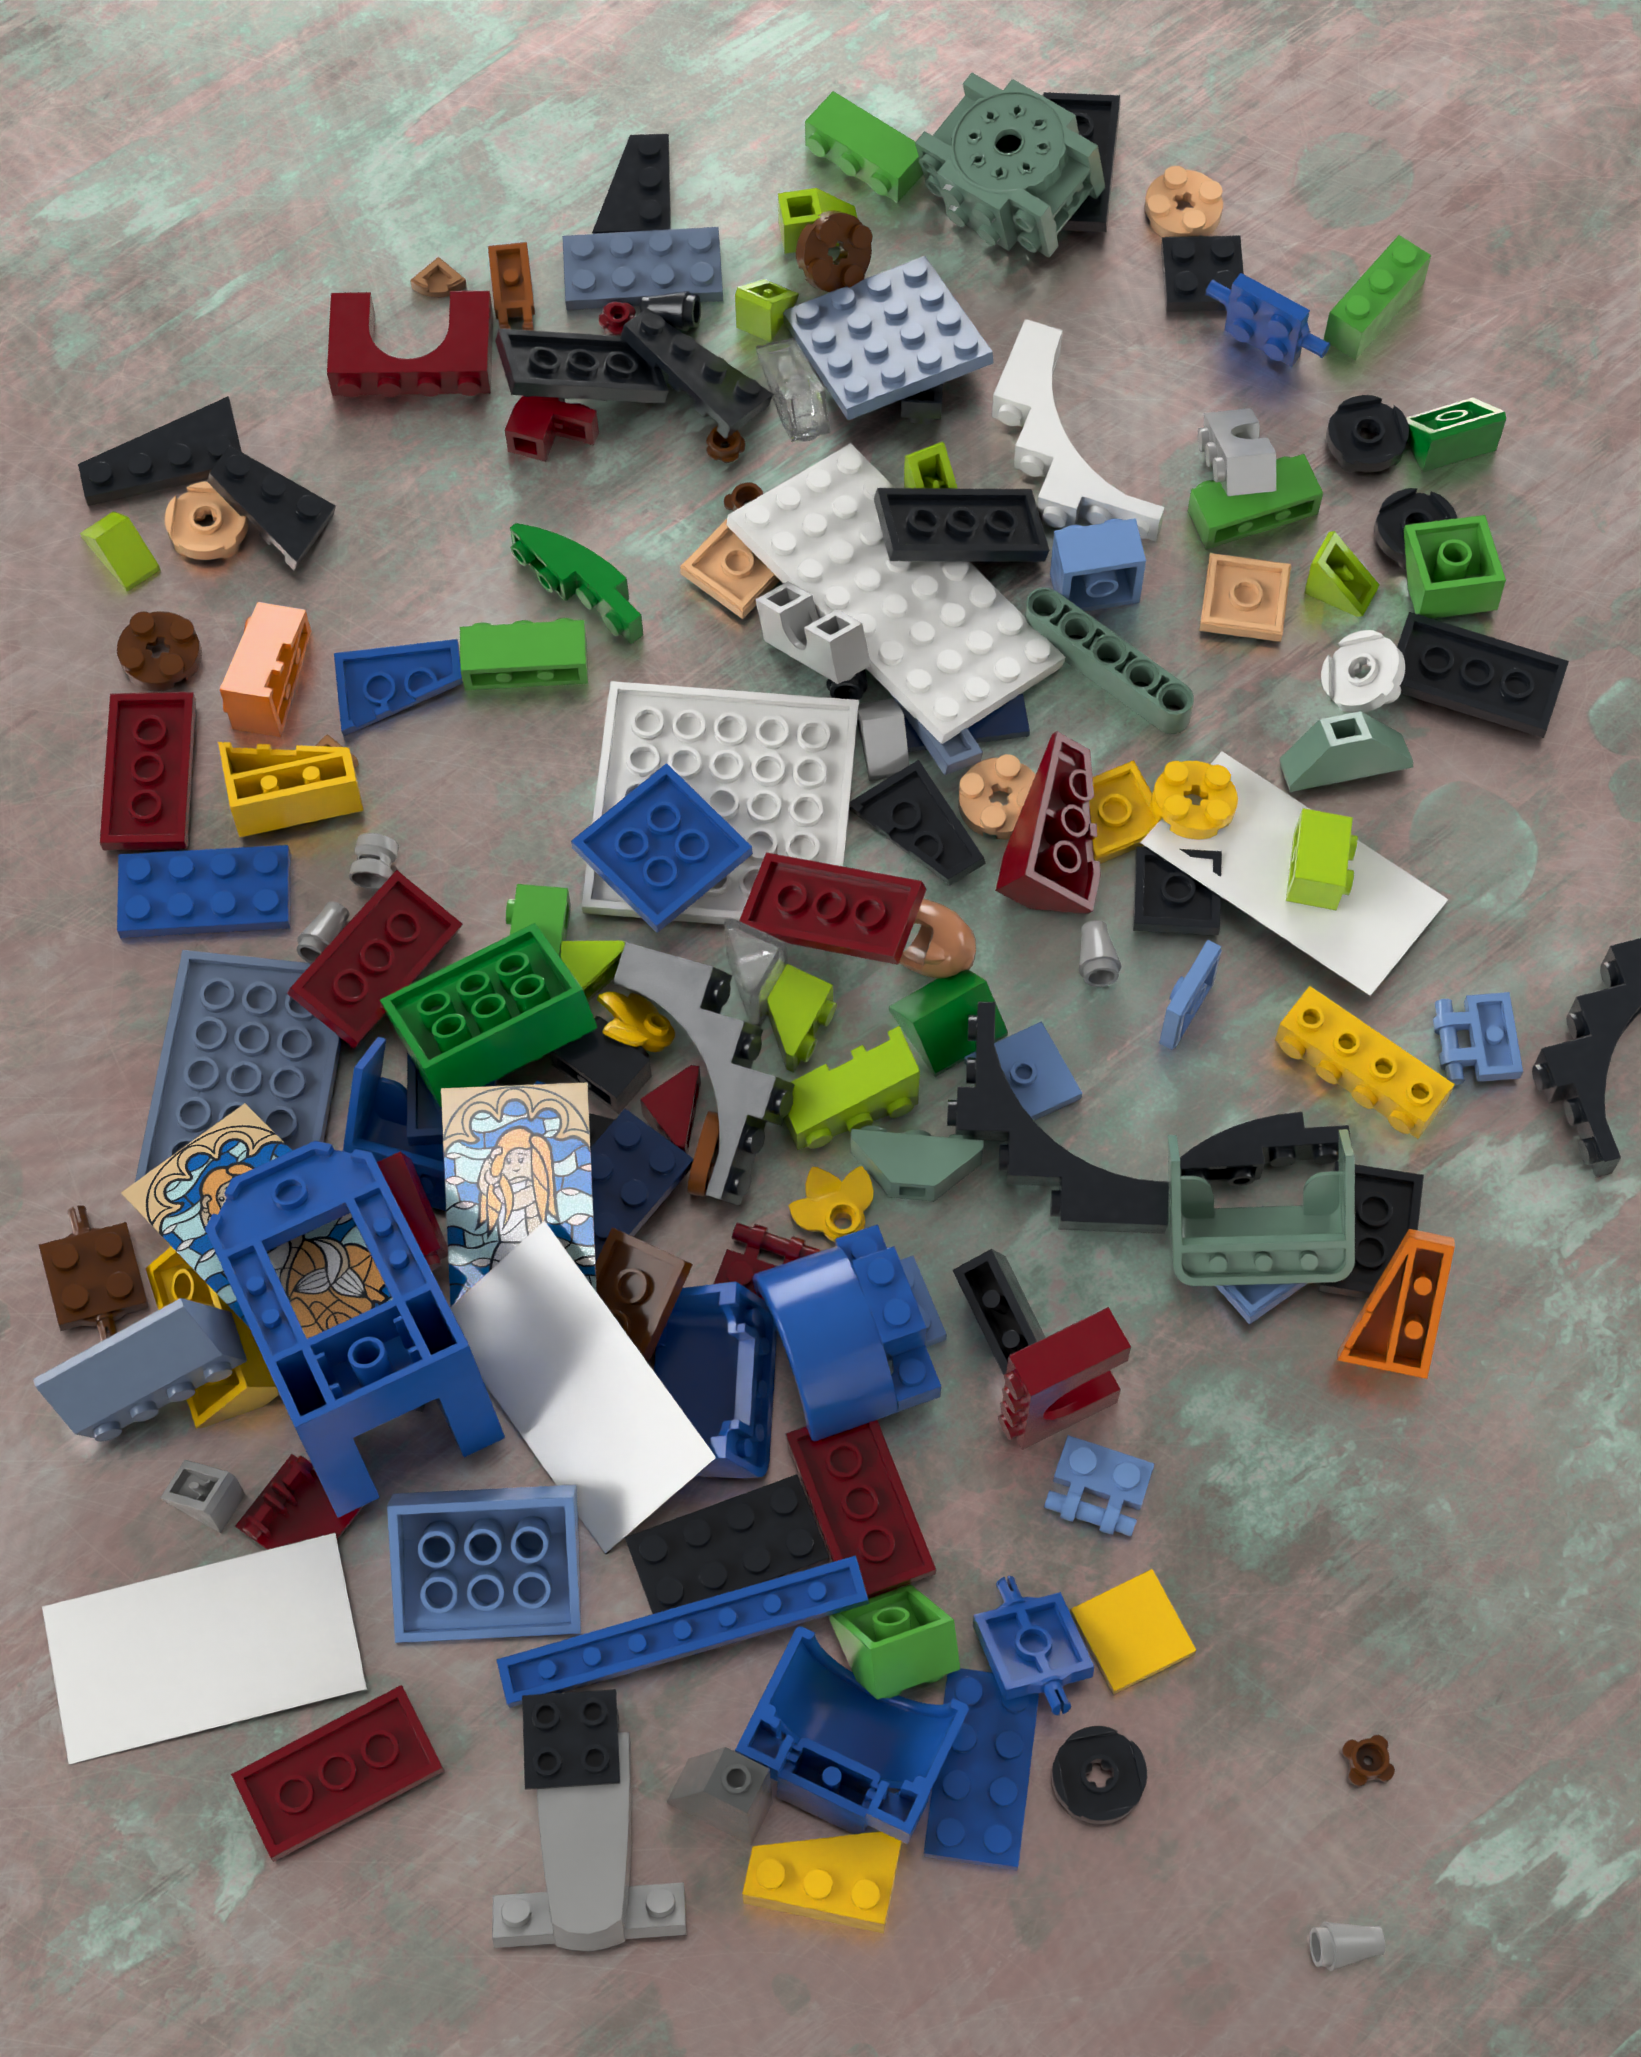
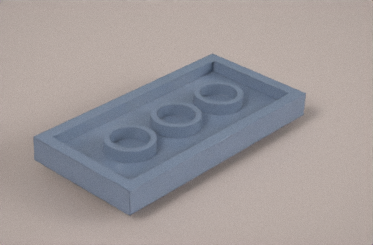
(641, 265)

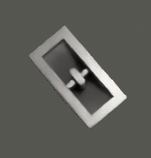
(883, 738)
(204, 1493)

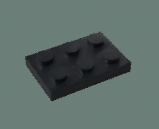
(1384, 1212)

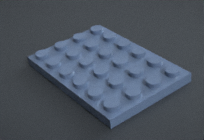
(234, 1043)

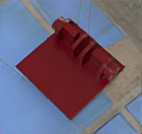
(293, 1508)

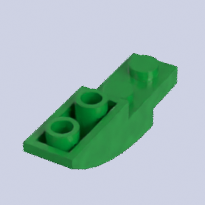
(574, 569)

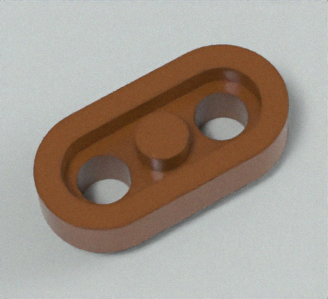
(705, 1156)

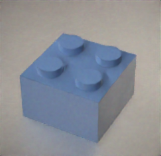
(1099, 564)

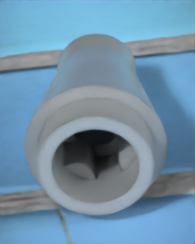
(322, 931)
(1098, 958)
(1343, 1944)

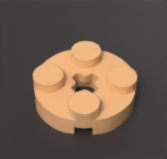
(1186, 186)
(200, 542)
(977, 789)

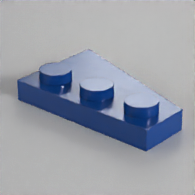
(391, 679)

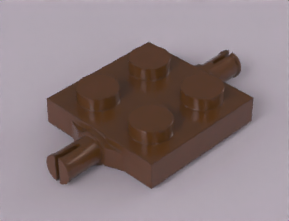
(93, 1275)

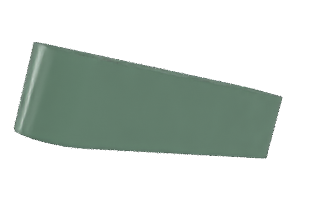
(1114, 677)

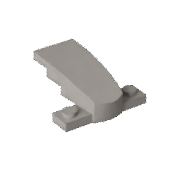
(588, 1875)

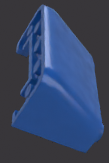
(721, 1373)

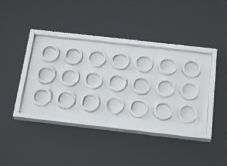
(930, 627)

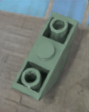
(1344, 750)
(914, 1162)

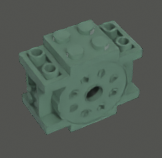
(1010, 165)

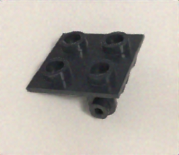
(570, 1739)

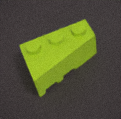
(854, 1093)

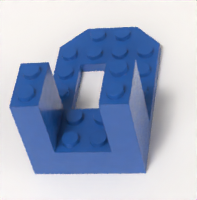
(371, 1363)

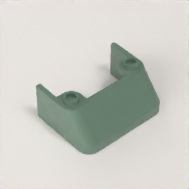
(1266, 1242)

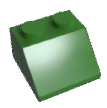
(1453, 567)
(897, 1642)

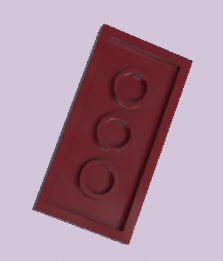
(148, 771)
(834, 907)
(374, 957)
(862, 1505)
(337, 1773)

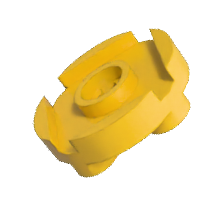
(1200, 779)

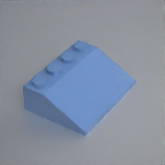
(485, 1563)

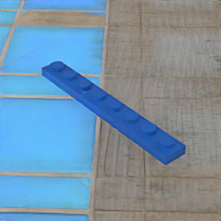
(683, 1631)

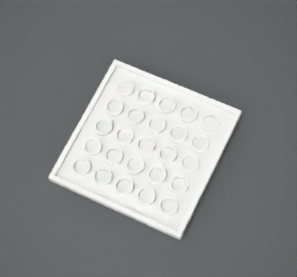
(759, 759)

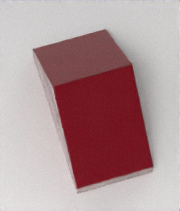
(673, 1107)

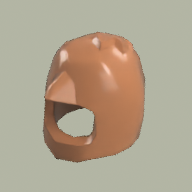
(942, 944)

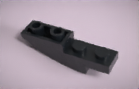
(1242, 1150)

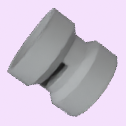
(373, 860)

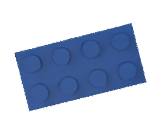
(204, 891)
(985, 1777)

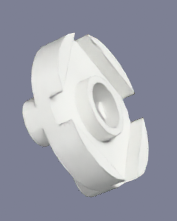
(1378, 686)

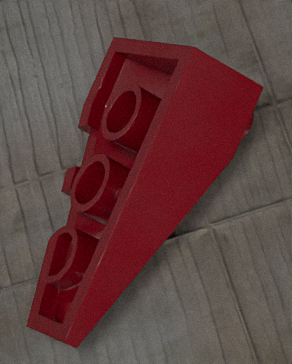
(1051, 846)

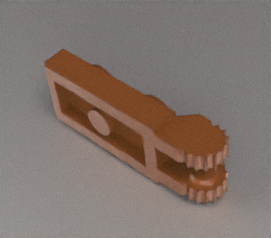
(511, 283)

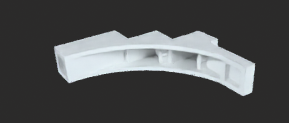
(1043, 449)

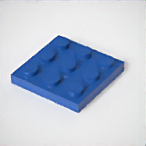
(661, 847)

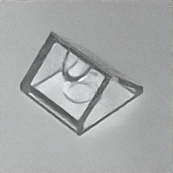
(755, 965)

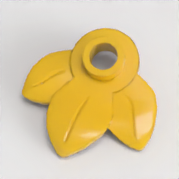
(636, 1022)
(833, 1199)

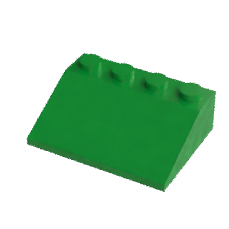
(490, 1012)

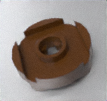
(854, 253)
(155, 629)

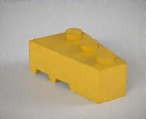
(288, 787)
(826, 1878)

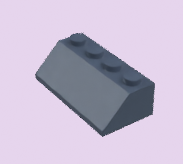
(143, 1369)

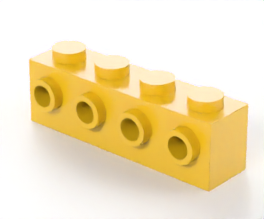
(1363, 1063)

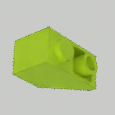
(803, 207)
(796, 1011)

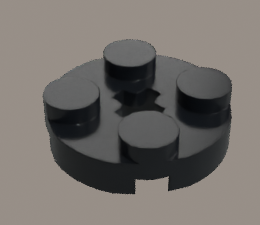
(1367, 454)
(1405, 507)
(1114, 1753)

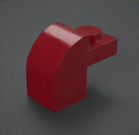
(539, 420)

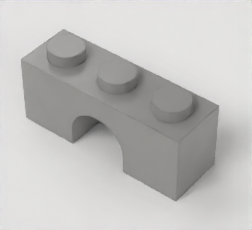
(1237, 452)
(827, 644)

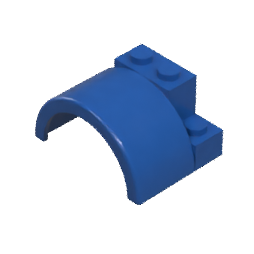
(840, 1326)
(843, 1748)

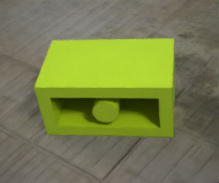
(1320, 859)

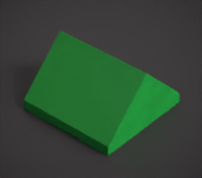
(1454, 433)
(938, 1018)

